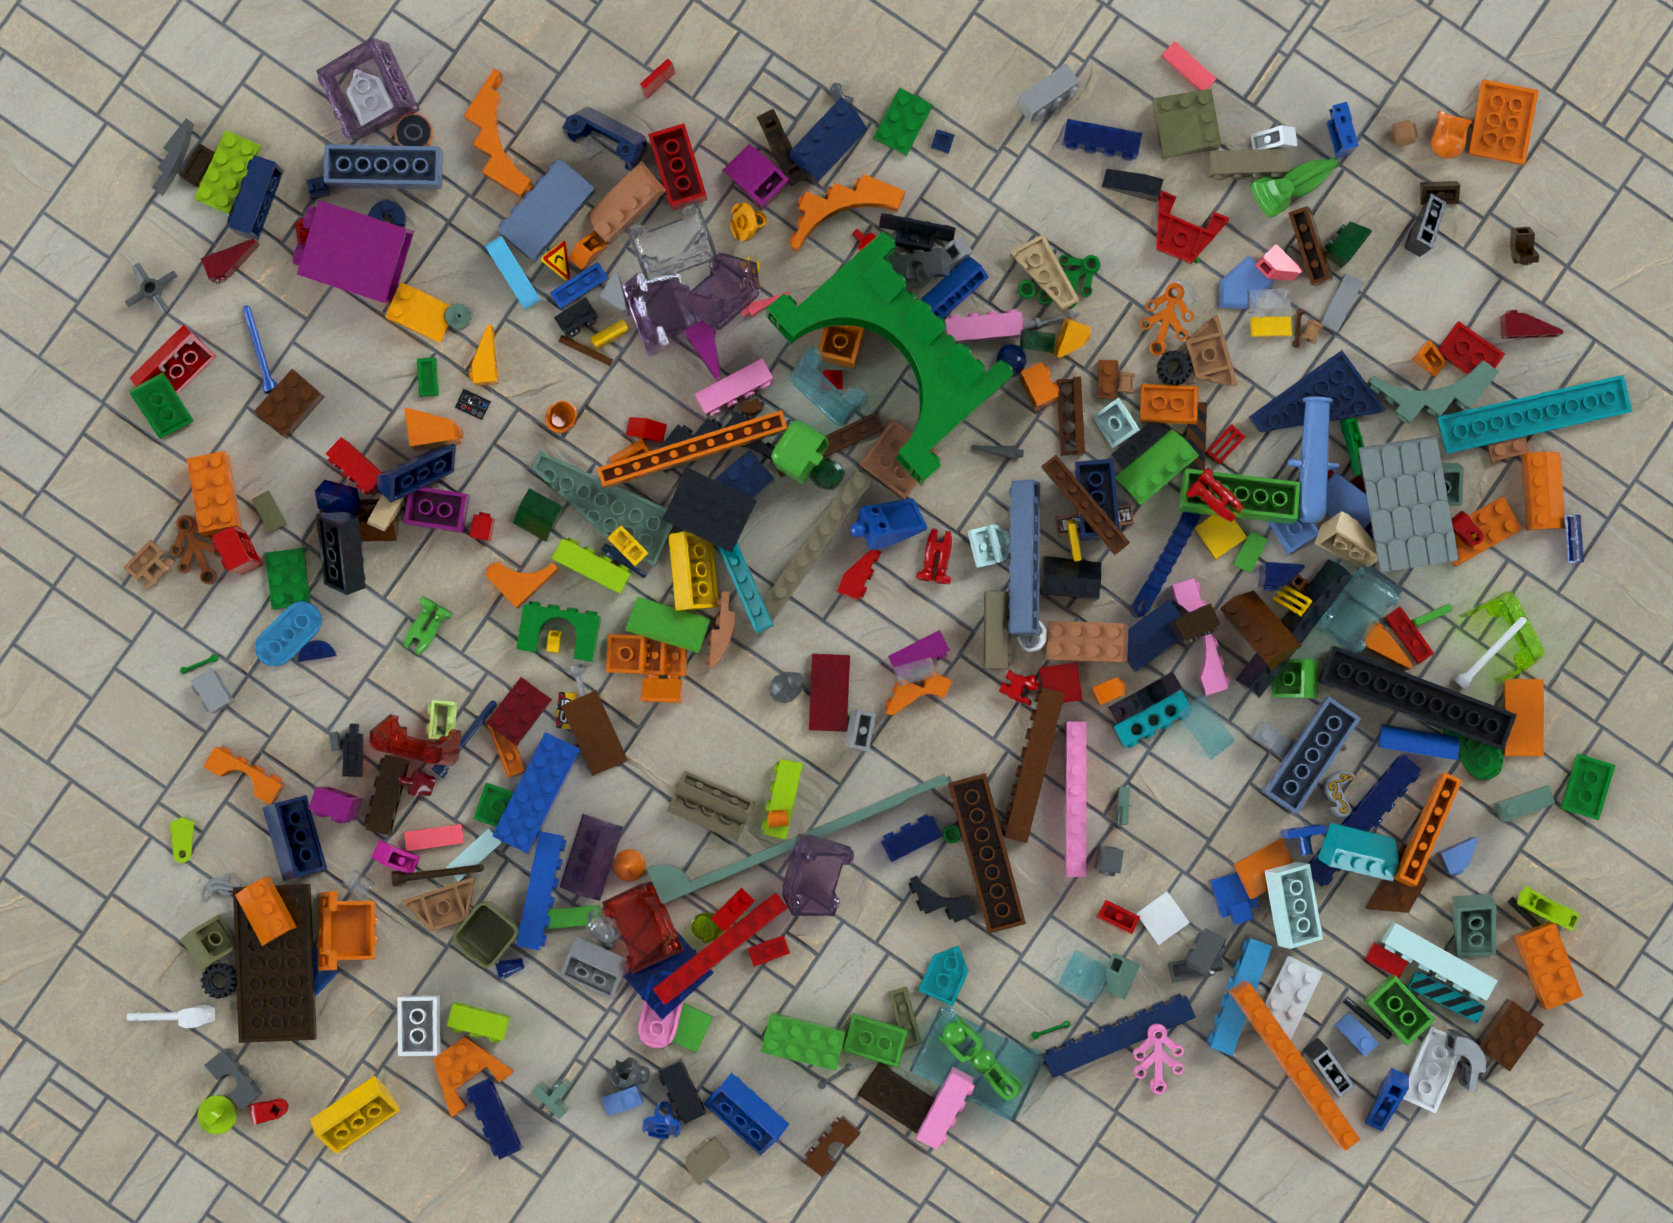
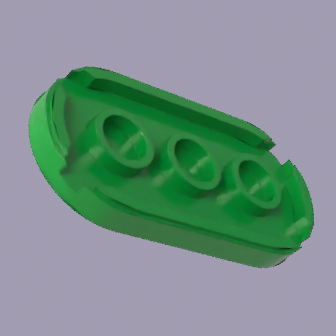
(1479, 759)

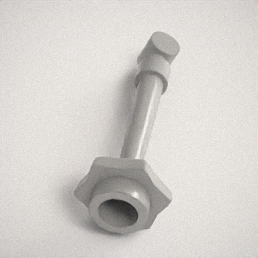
(577, 671)

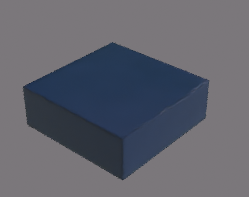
(942, 141)

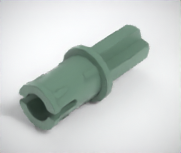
(1123, 805)

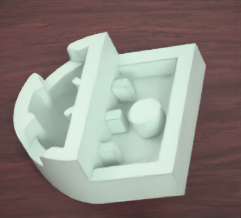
(989, 545)

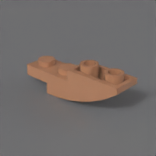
(721, 638)

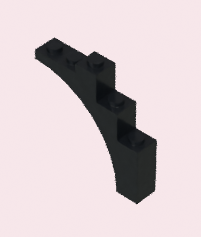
(684, 433)

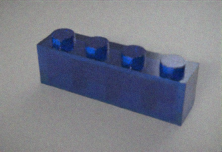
(1101, 139)
(494, 1118)

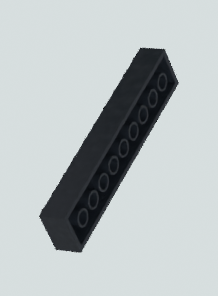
(1417, 698)

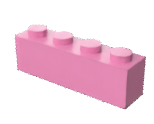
(985, 327)
(734, 387)
(945, 1107)

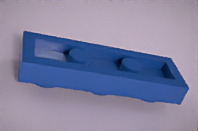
(579, 285)

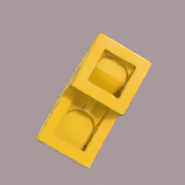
(1270, 326)
(627, 545)

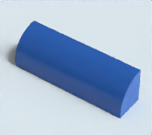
(956, 287)
(1418, 742)

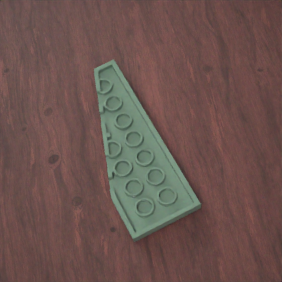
(607, 506)

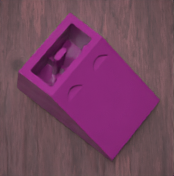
(756, 176)

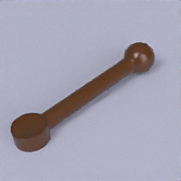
(1296, 343)

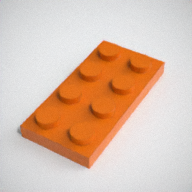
(1496, 523)

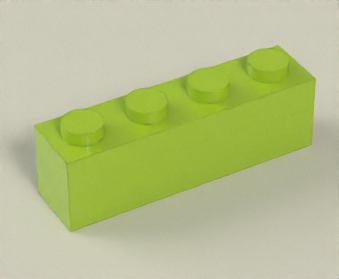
(592, 566)
(784, 794)

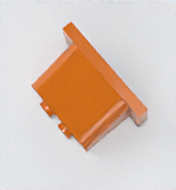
(344, 930)

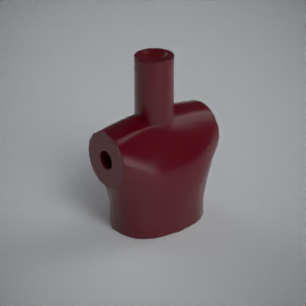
(419, 784)

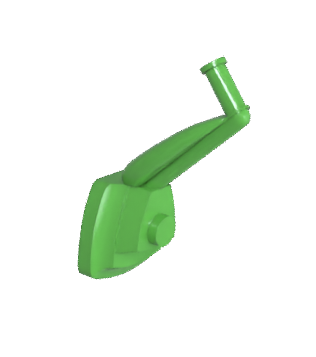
(1275, 194)

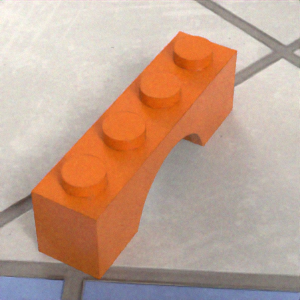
(265, 786)

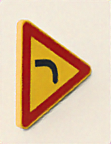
(558, 260)

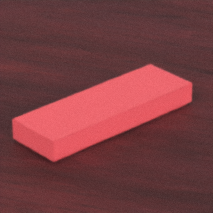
(1188, 67)
(434, 837)

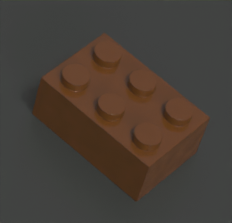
(289, 404)
(1508, 1034)

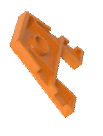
(460, 1064)

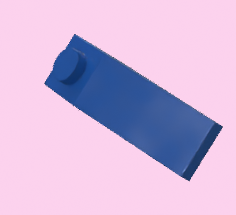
(1388, 1099)

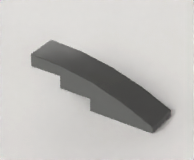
(176, 149)

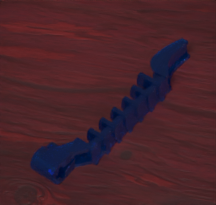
(1167, 559)

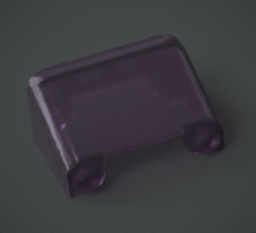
(724, 293)
(814, 876)

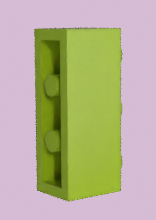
(478, 1022)

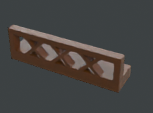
(1078, 416)

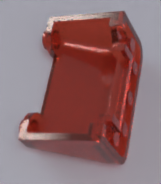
(393, 739)
(643, 926)

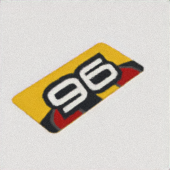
(564, 697)

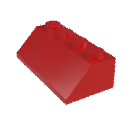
(179, 358)

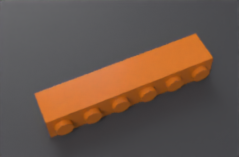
(1427, 829)

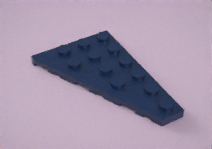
(1332, 379)

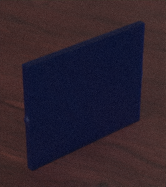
(649, 978)

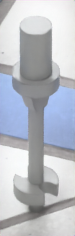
(1037, 322)

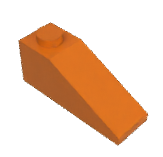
(1382, 644)

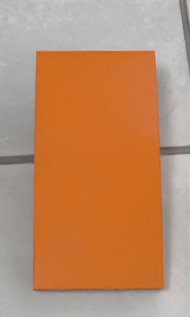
(644, 656)

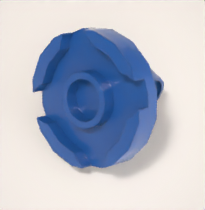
(662, 1126)

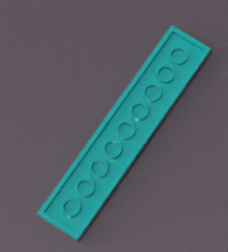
(1534, 414)

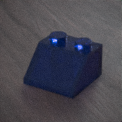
(1276, 575)

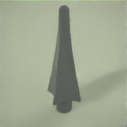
(1005, 451)

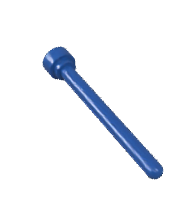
(268, 383)

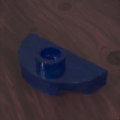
(316, 650)

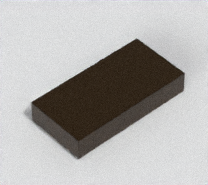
(197, 165)

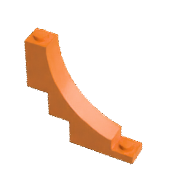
(484, 115)

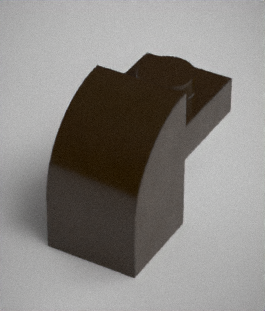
(1522, 246)

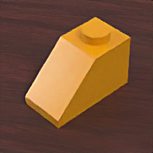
(1071, 337)

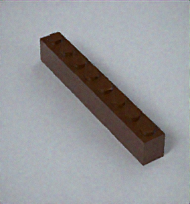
(1034, 764)

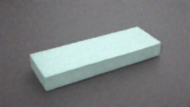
(475, 852)

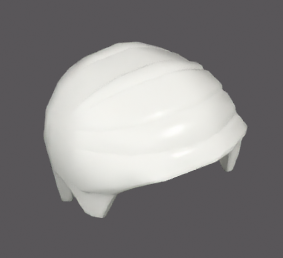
(1034, 642)

